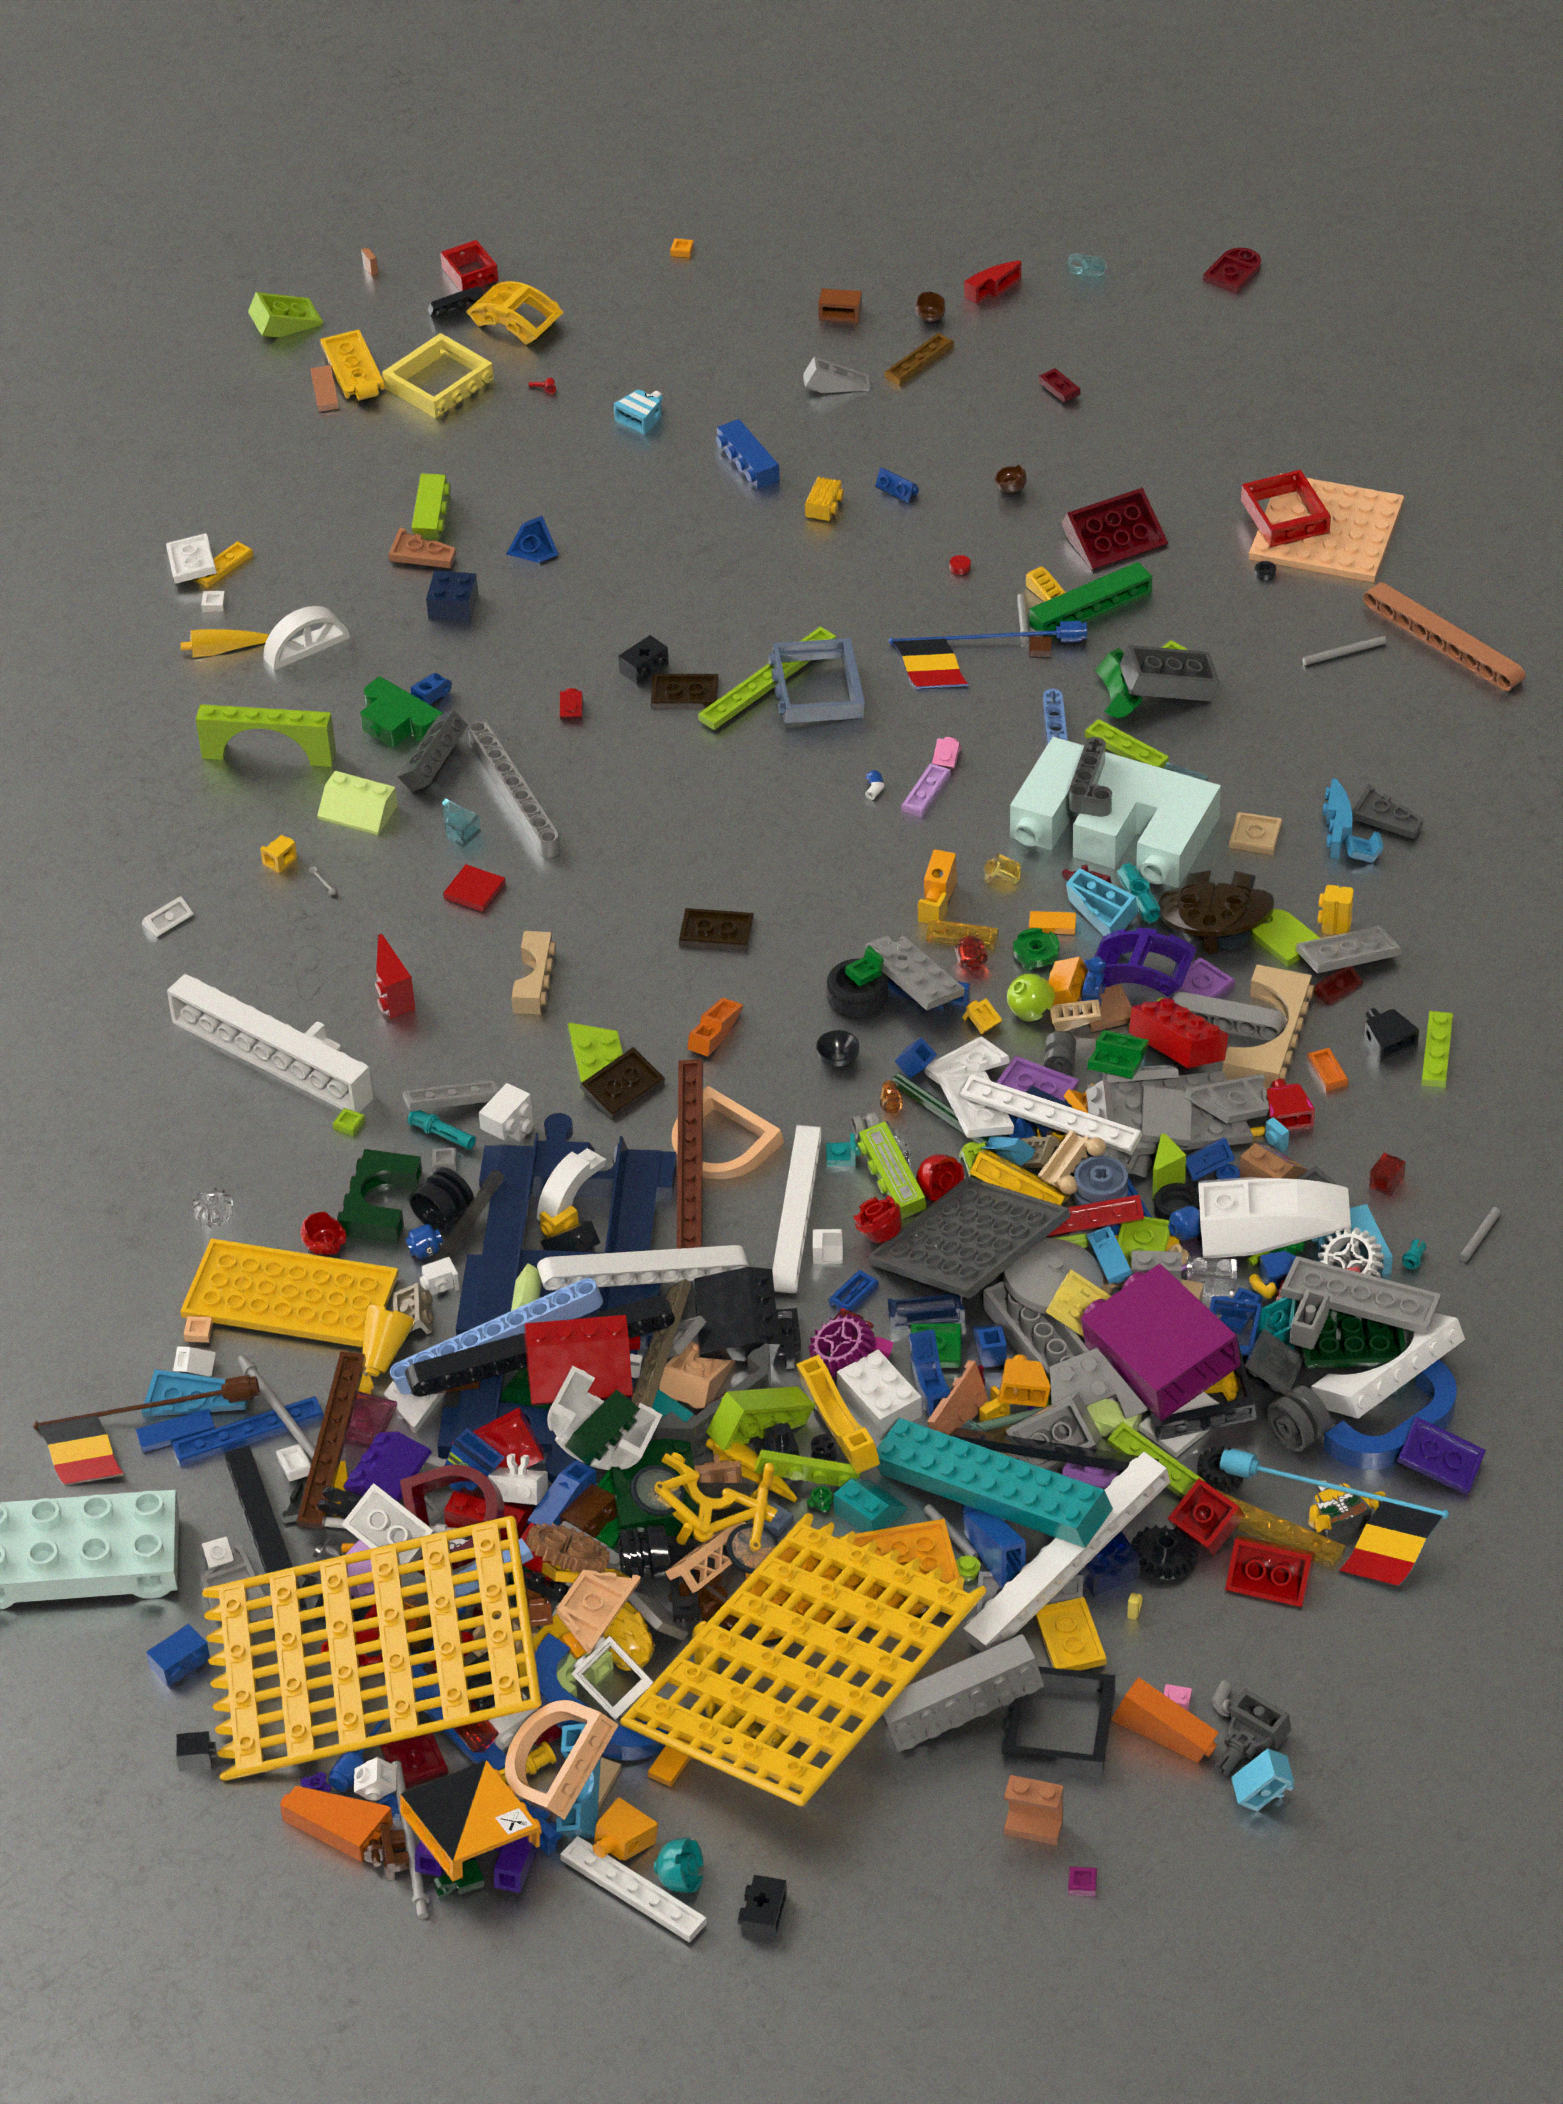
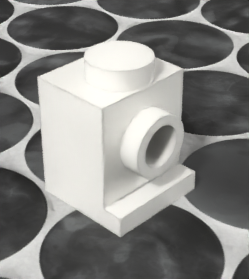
(439, 1276)

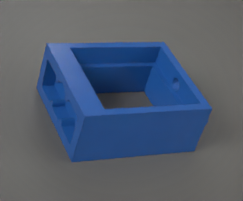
(1242, 1309)

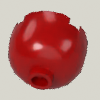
(939, 1175)

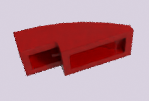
(992, 281)

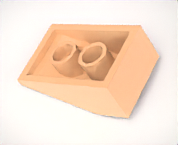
(694, 1378)

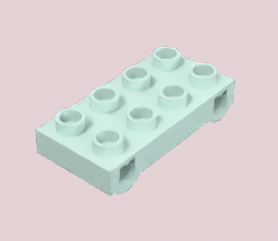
(89, 1547)

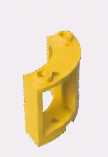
(502, 301)

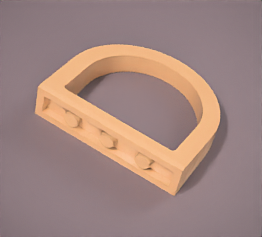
(767, 1144)
(578, 1764)

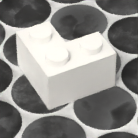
(508, 1114)

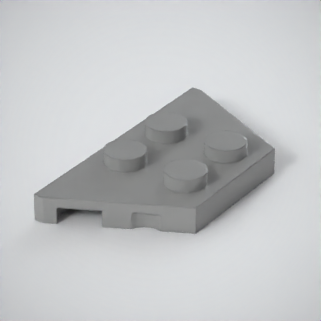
(1232, 1099)
(234, 1571)

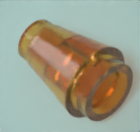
(890, 1097)

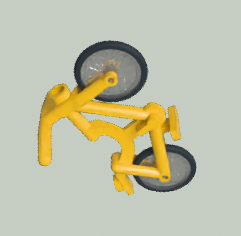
(662, 1493)

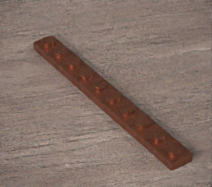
(690, 1154)

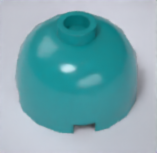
(679, 1865)

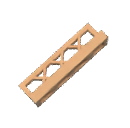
(700, 1555)

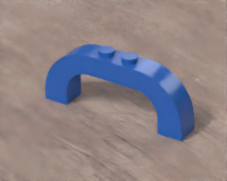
(1383, 1451)
(625, 1743)

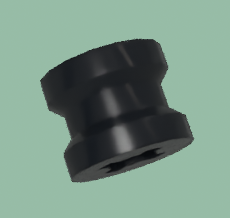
(826, 1444)

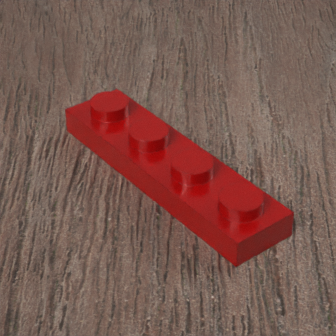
(1101, 1215)

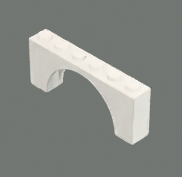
(1362, 1391)

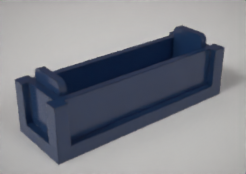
(925, 1310)

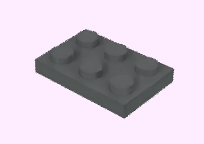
(1274, 1362)

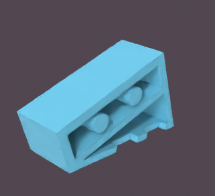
(1101, 902)

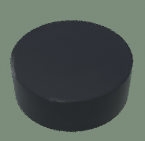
(1265, 570)

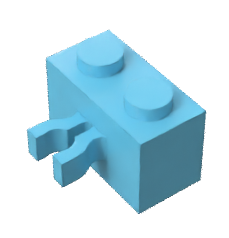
(1263, 1780)

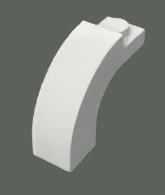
(566, 1181)

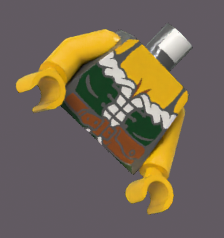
(1340, 1512)

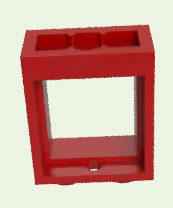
(471, 253)

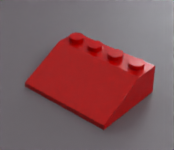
(588, 1344)

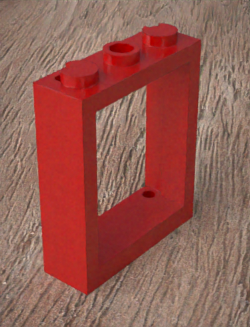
(1293, 529)

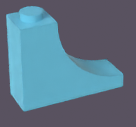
(1363, 1219)

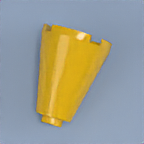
(383, 1337)

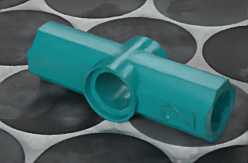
(1140, 887)

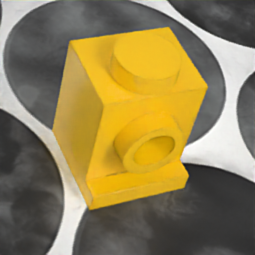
(279, 853)

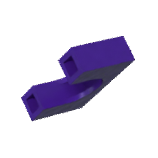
(509, 1870)

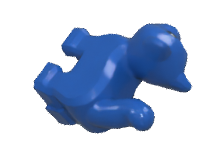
(1094, 981)

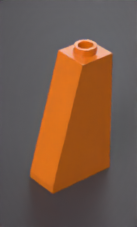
(1164, 1722)
(335, 1819)

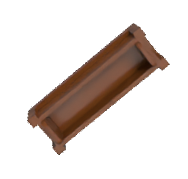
(539, 1609)

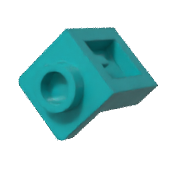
(842, 1153)

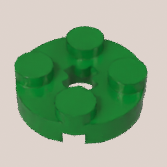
(1034, 958)

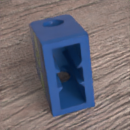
(475, 1453)

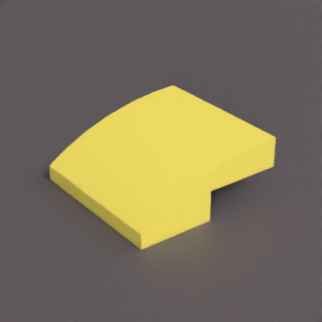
(1072, 1300)

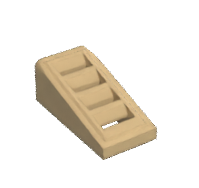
(1063, 1019)

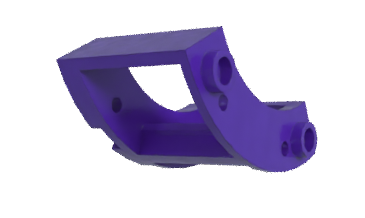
(1140, 943)

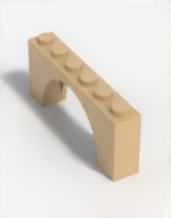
(1288, 994)

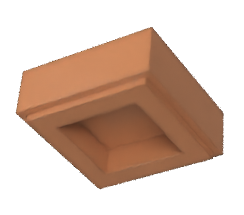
(369, 261)

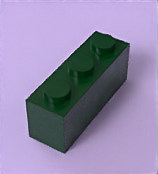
(603, 1428)

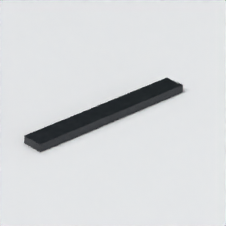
(1047, 1450)

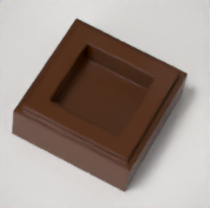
(1040, 646)

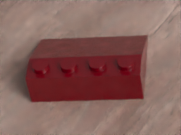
(1114, 529)

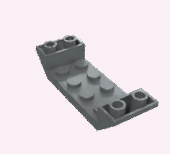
(695, 1428)

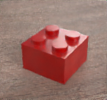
(1206, 1517)

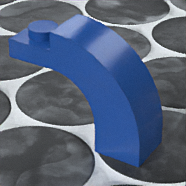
(927, 1369)

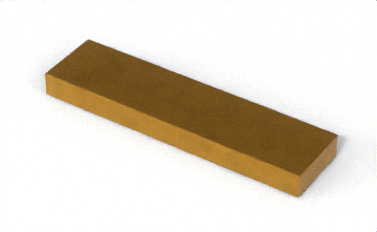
(919, 359)

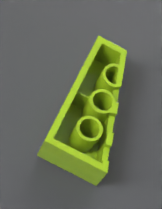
(750, 1412)

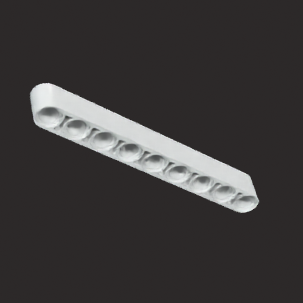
(796, 1209)
(640, 1266)

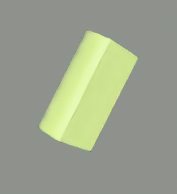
(527, 1287)

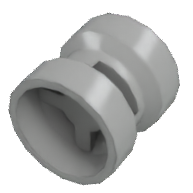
(861, 1123)

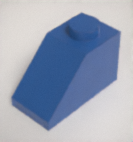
(1275, 1267)

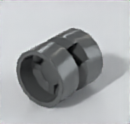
(1060, 1052)

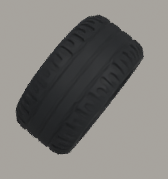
(855, 1004)

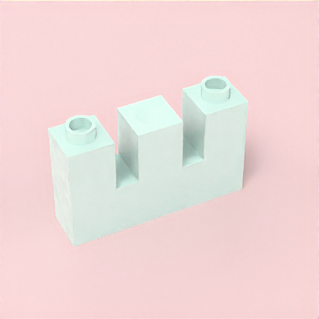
(1160, 805)

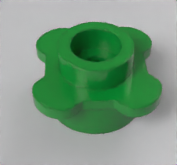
(821, 1498)

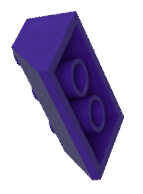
(386, 1463)

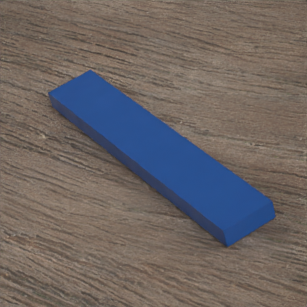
(244, 1432)
(492, 1754)

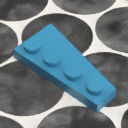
(172, 1385)

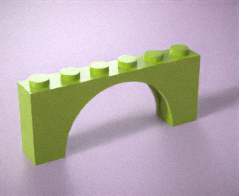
(308, 728)

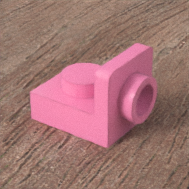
(1179, 1694)

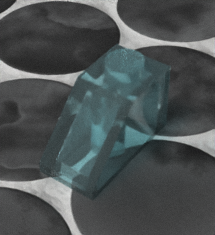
(460, 823)

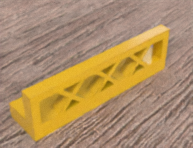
(1008, 1175)

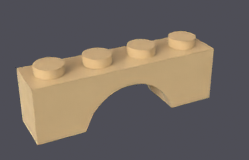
(529, 992)

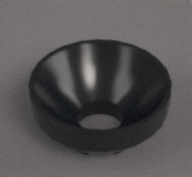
(837, 1043)

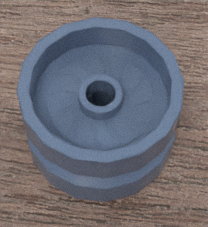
(1100, 1180)

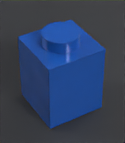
(915, 1057)

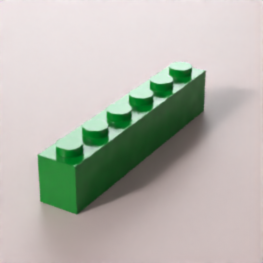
(1092, 598)

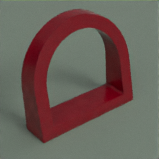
(418, 1485)

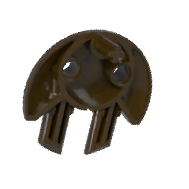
(1215, 909)

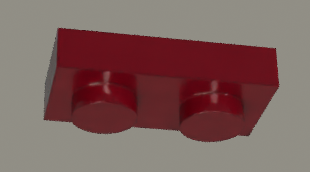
(1059, 385)

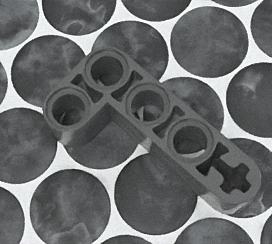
(1084, 793)

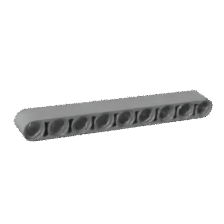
(513, 788)

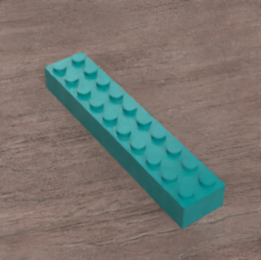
(993, 1482)

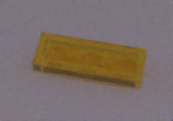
(951, 932)

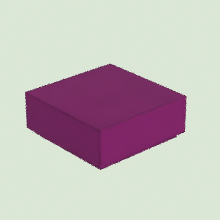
(1082, 1881)

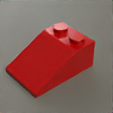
(393, 982)
(512, 1436)

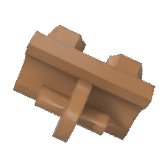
(720, 1471)

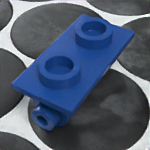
(896, 485)

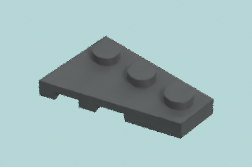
(1382, 813)

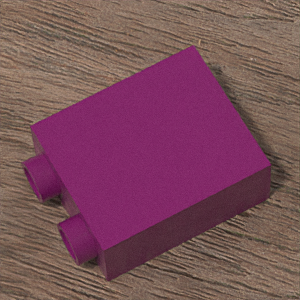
(1161, 1340)

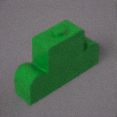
(394, 713)

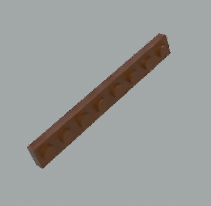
(331, 1437)

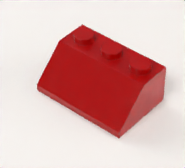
(469, 1508)
(1270, 1571)

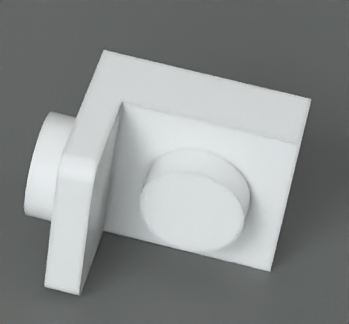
(217, 1552)

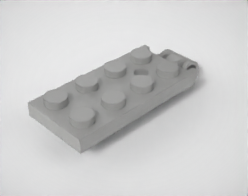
(916, 972)

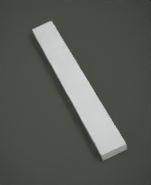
(1050, 1113)

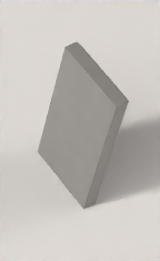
(1348, 949)

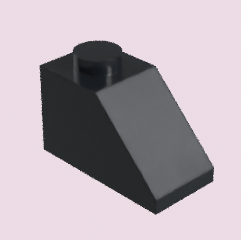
(575, 1238)

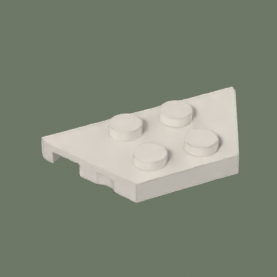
(412, 1408)

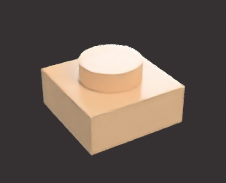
(198, 1329)

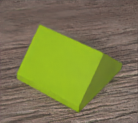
(1168, 1165)

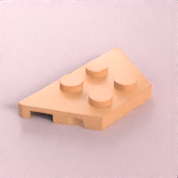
(594, 1604)

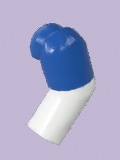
(877, 784)

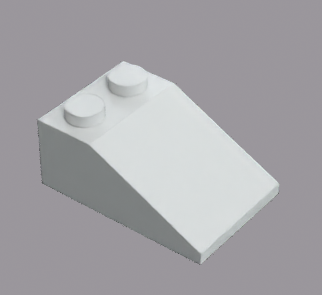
(384, 1521)

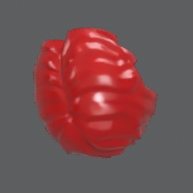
(322, 1234)

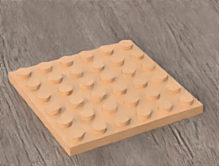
(1357, 536)

